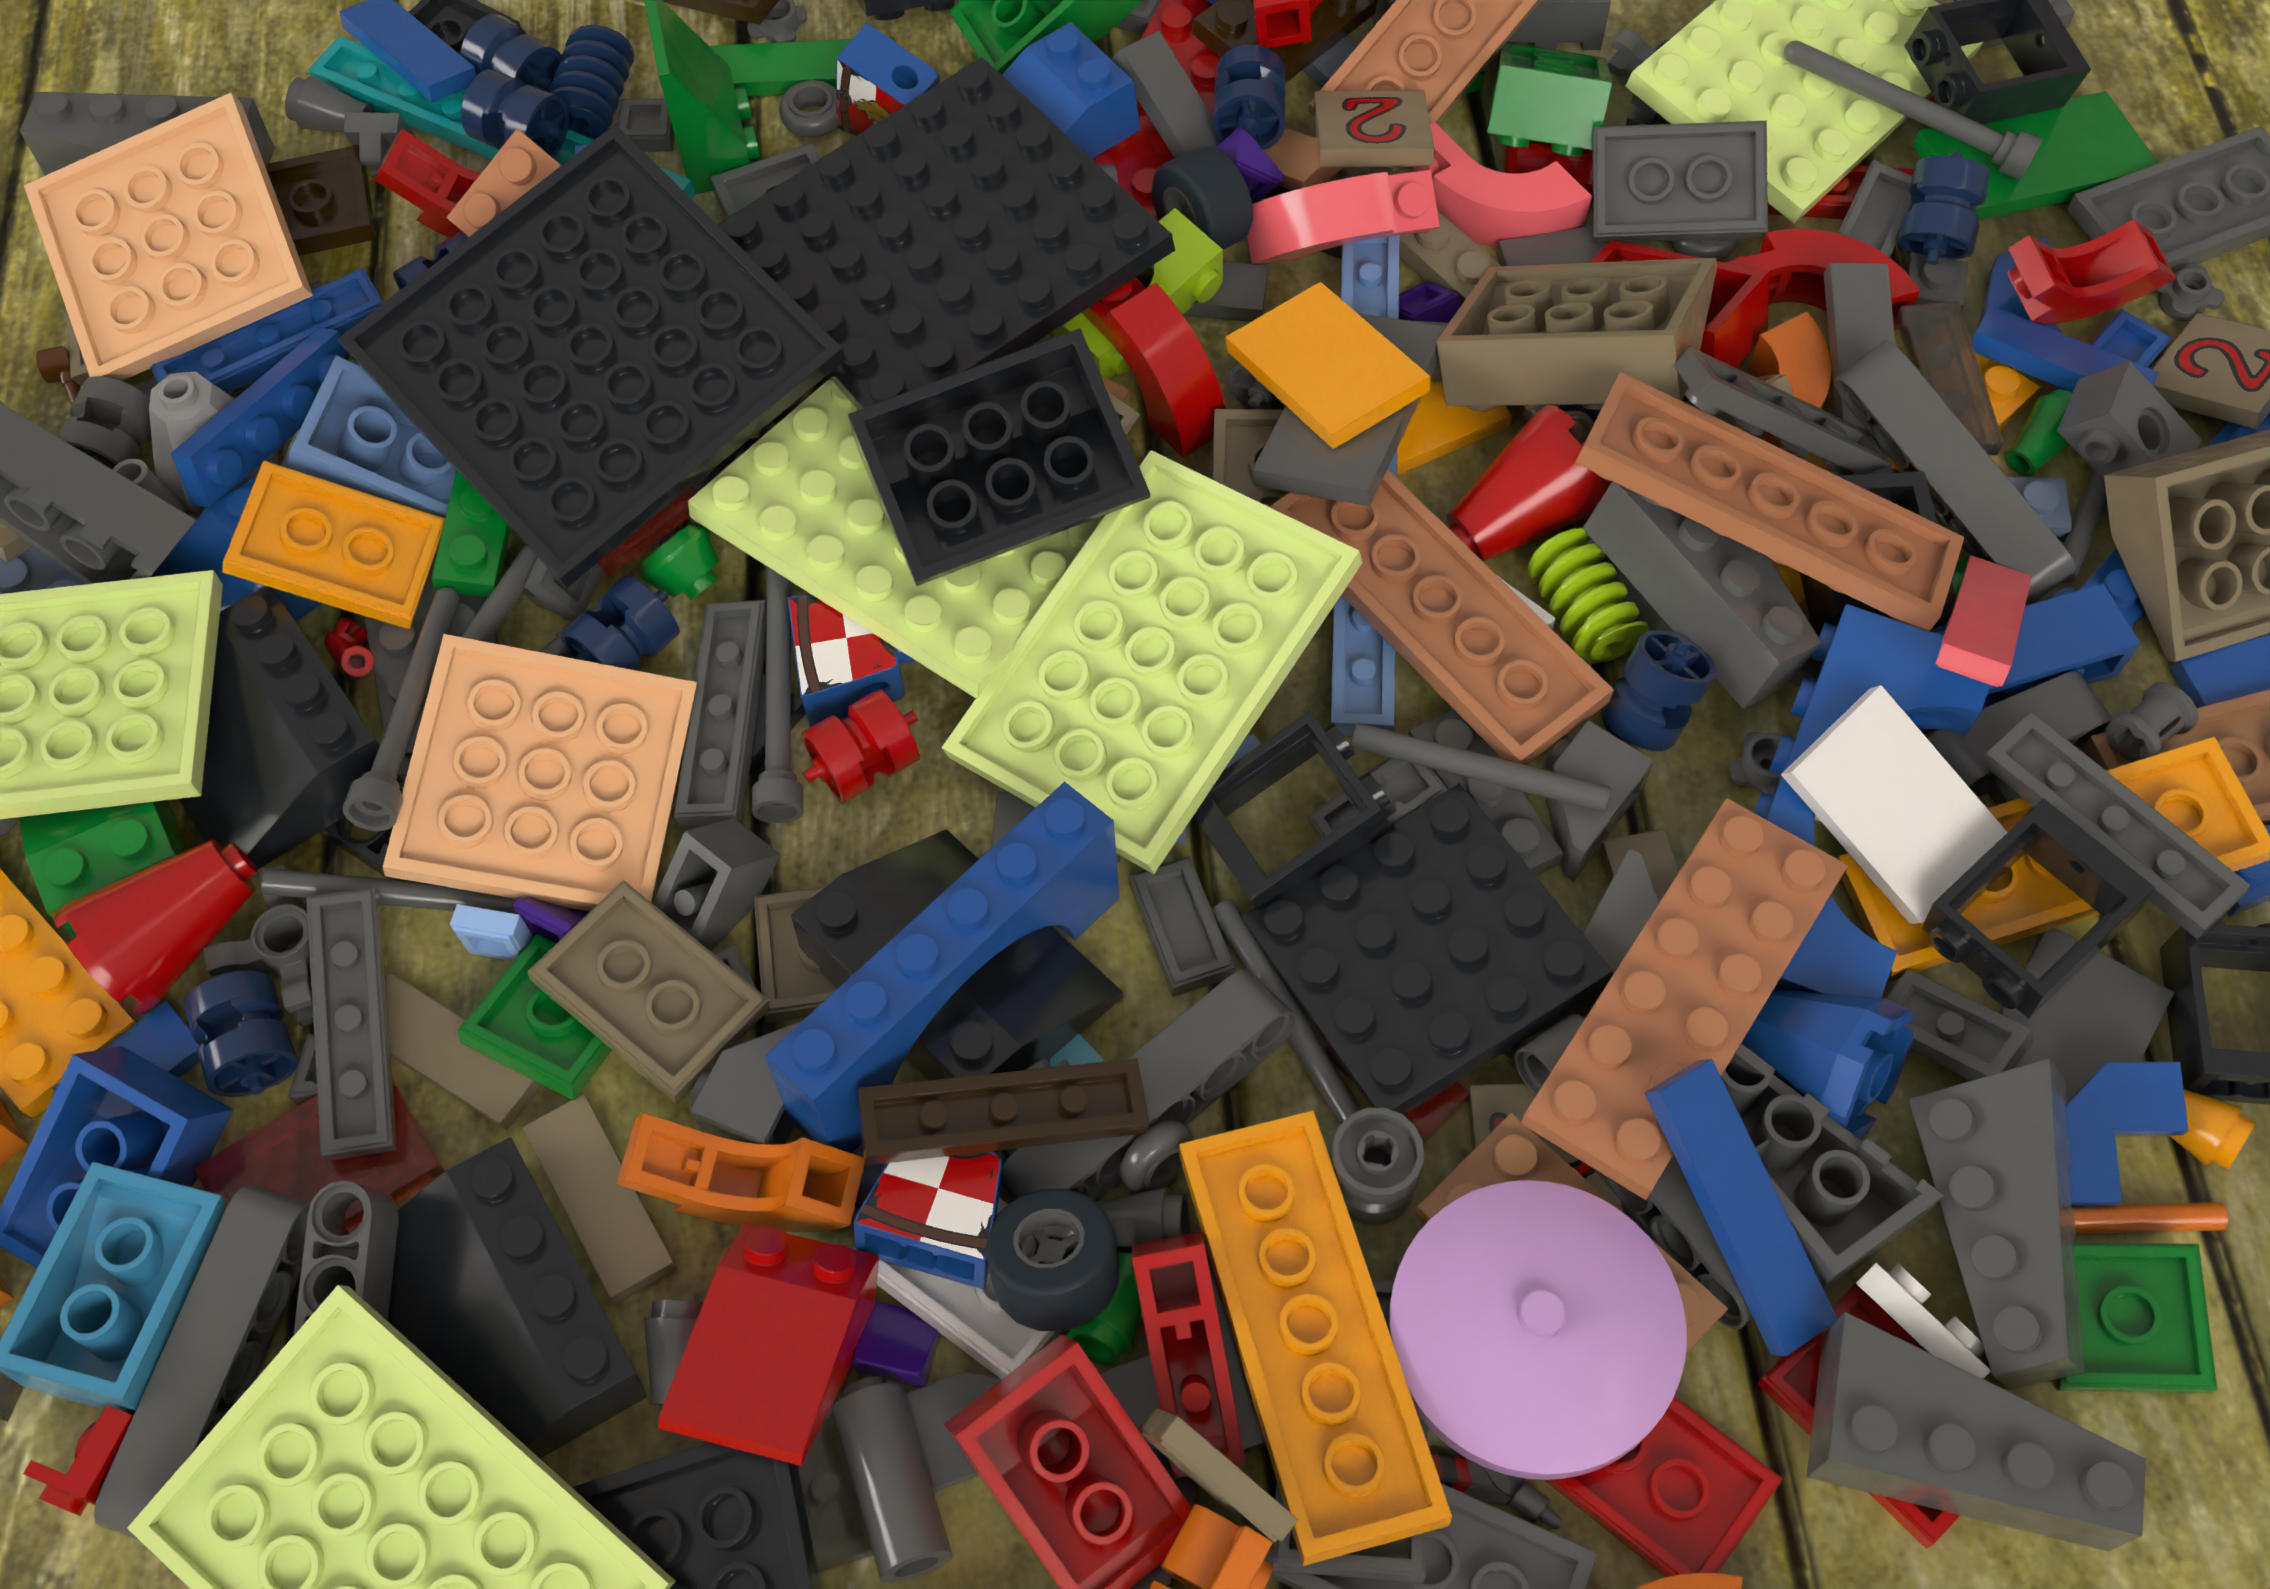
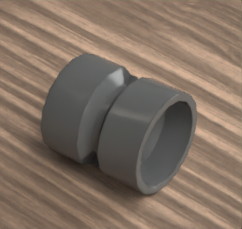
(1373, 1180)

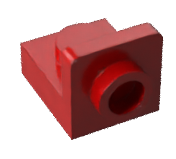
(91, 1464)

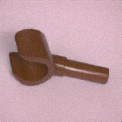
(55, 367)

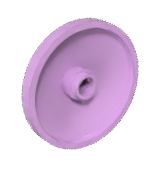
(1537, 1329)

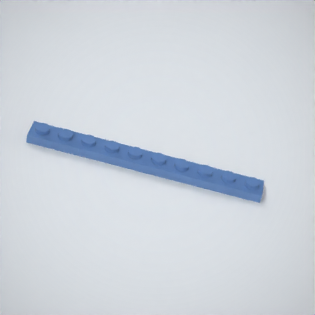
(1360, 656)

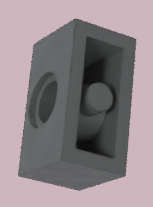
(2123, 421)

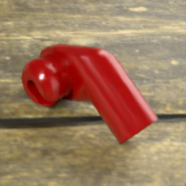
(346, 650)

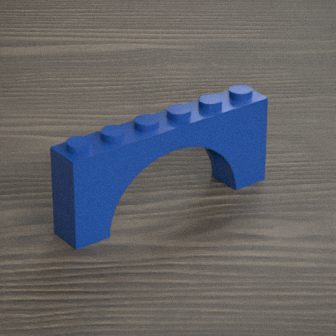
(1857, 656)
(1041, 874)

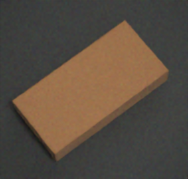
(1299, 161)

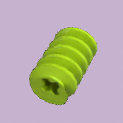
(1585, 598)

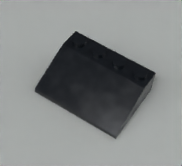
(997, 456)
(276, 737)
(1005, 1014)
(505, 1305)

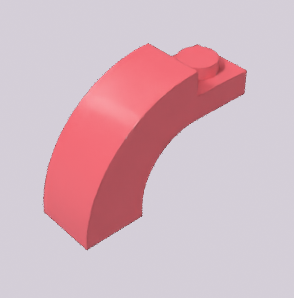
(1502, 205)
(1341, 214)

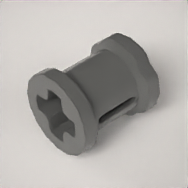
(2152, 722)

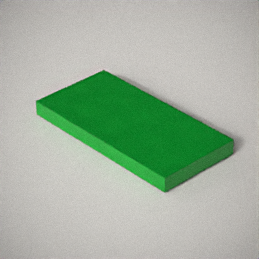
(2080, 149)

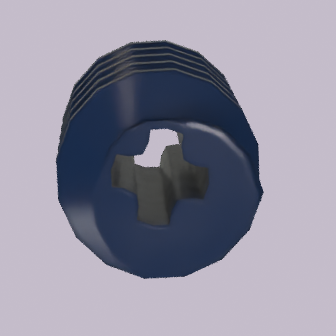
(592, 77)

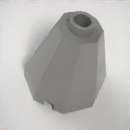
(176, 412)

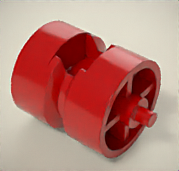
(865, 743)

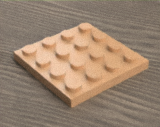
(167, 240)
(540, 776)

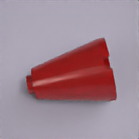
(1528, 489)
(156, 922)

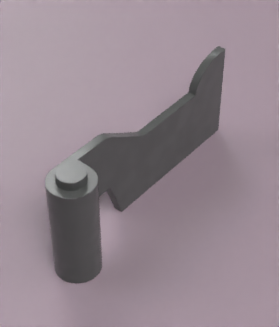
(905, 1453)

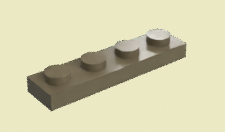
(1438, 255)

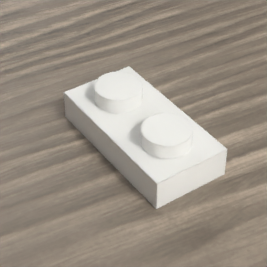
(1903, 1299)

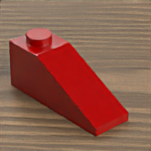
(1187, 1340)

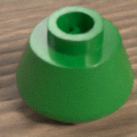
(682, 563)

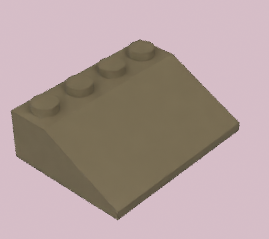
(1571, 329)
(2198, 543)

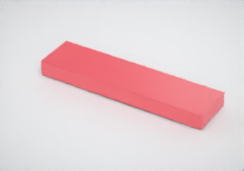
(1984, 622)

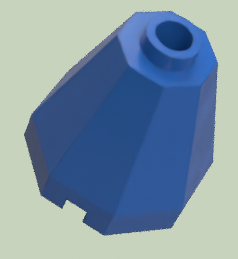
(1834, 1049)

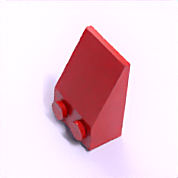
(1736, 305)
(771, 1343)
(1072, 1471)

